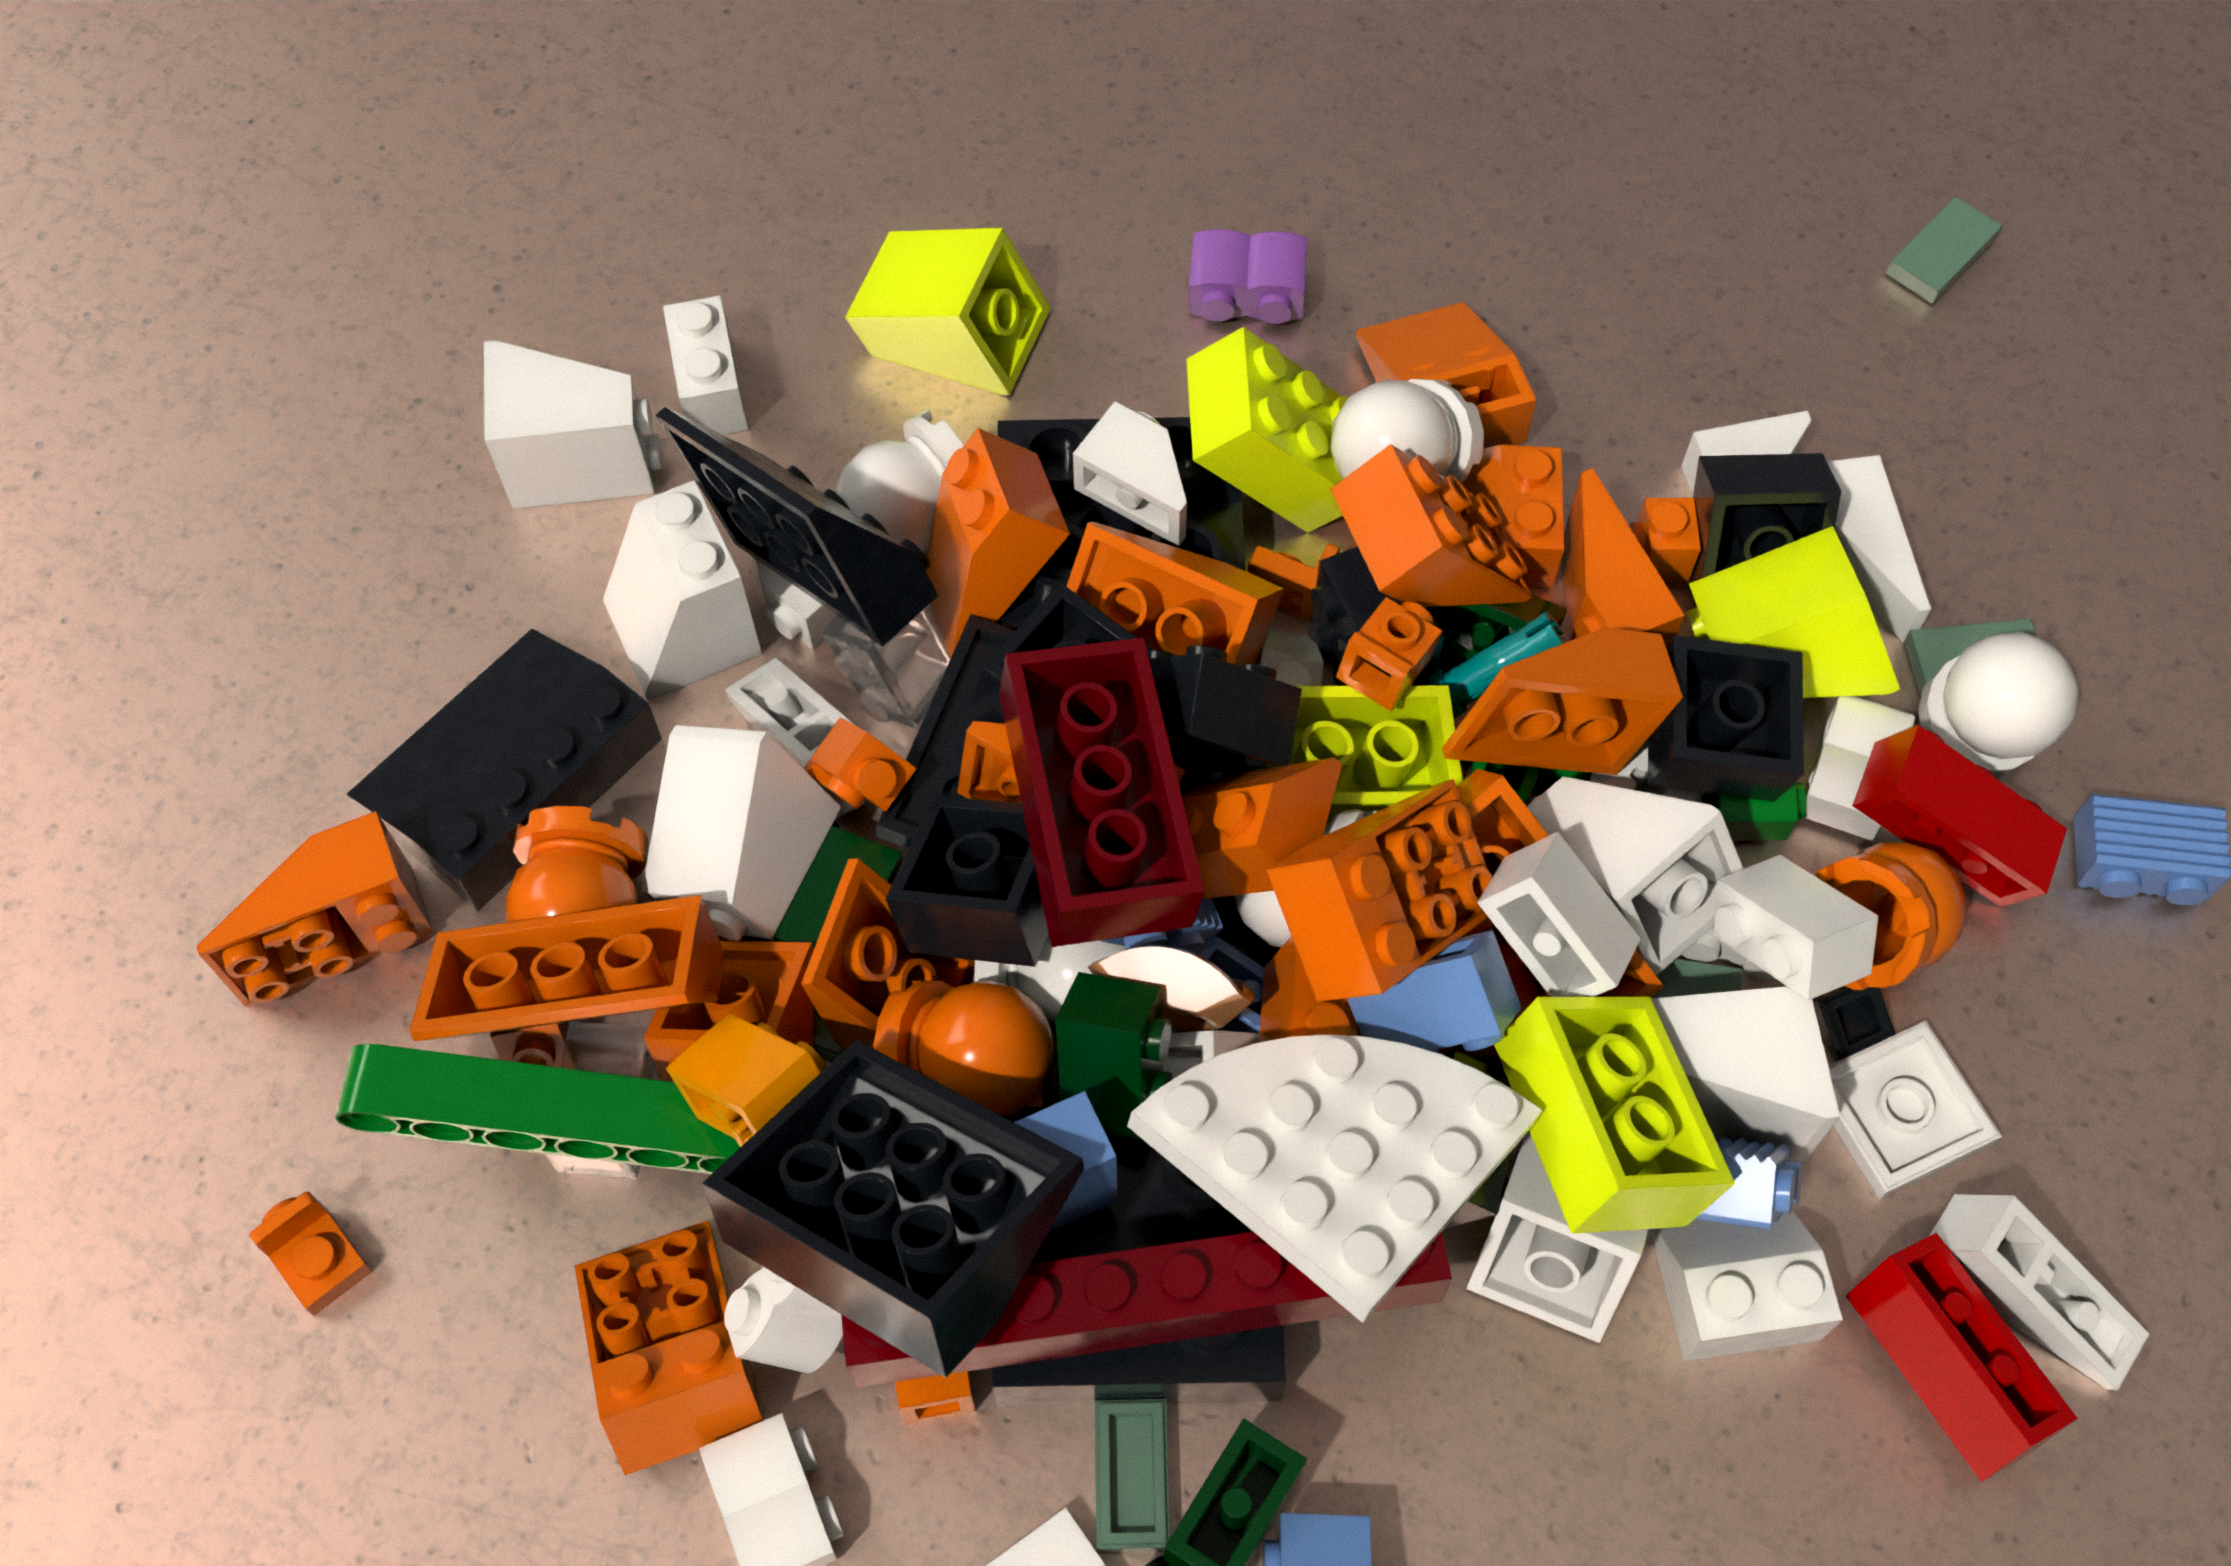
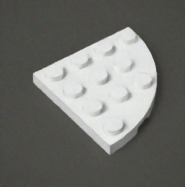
(1337, 1149)

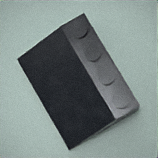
(806, 533)
(515, 740)
(894, 1203)

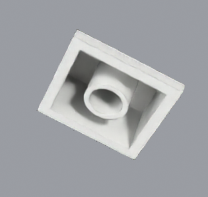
(1745, 1286)

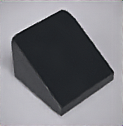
(1852, 1020)

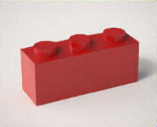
(1962, 812)
(1960, 1356)

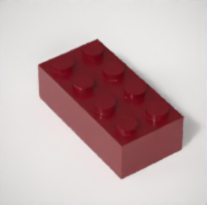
(1099, 792)

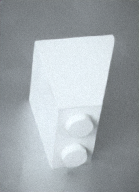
(565, 429)
(678, 594)
(735, 827)
(1648, 855)
(1755, 1065)
(1542, 1267)

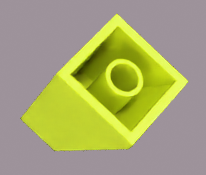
(951, 306)
(1802, 602)

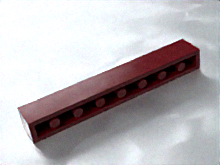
(1143, 1301)

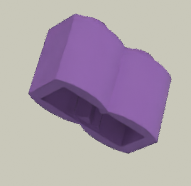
(1247, 275)

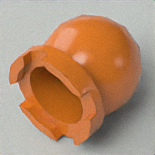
(573, 864)
(1916, 904)
(971, 1039)

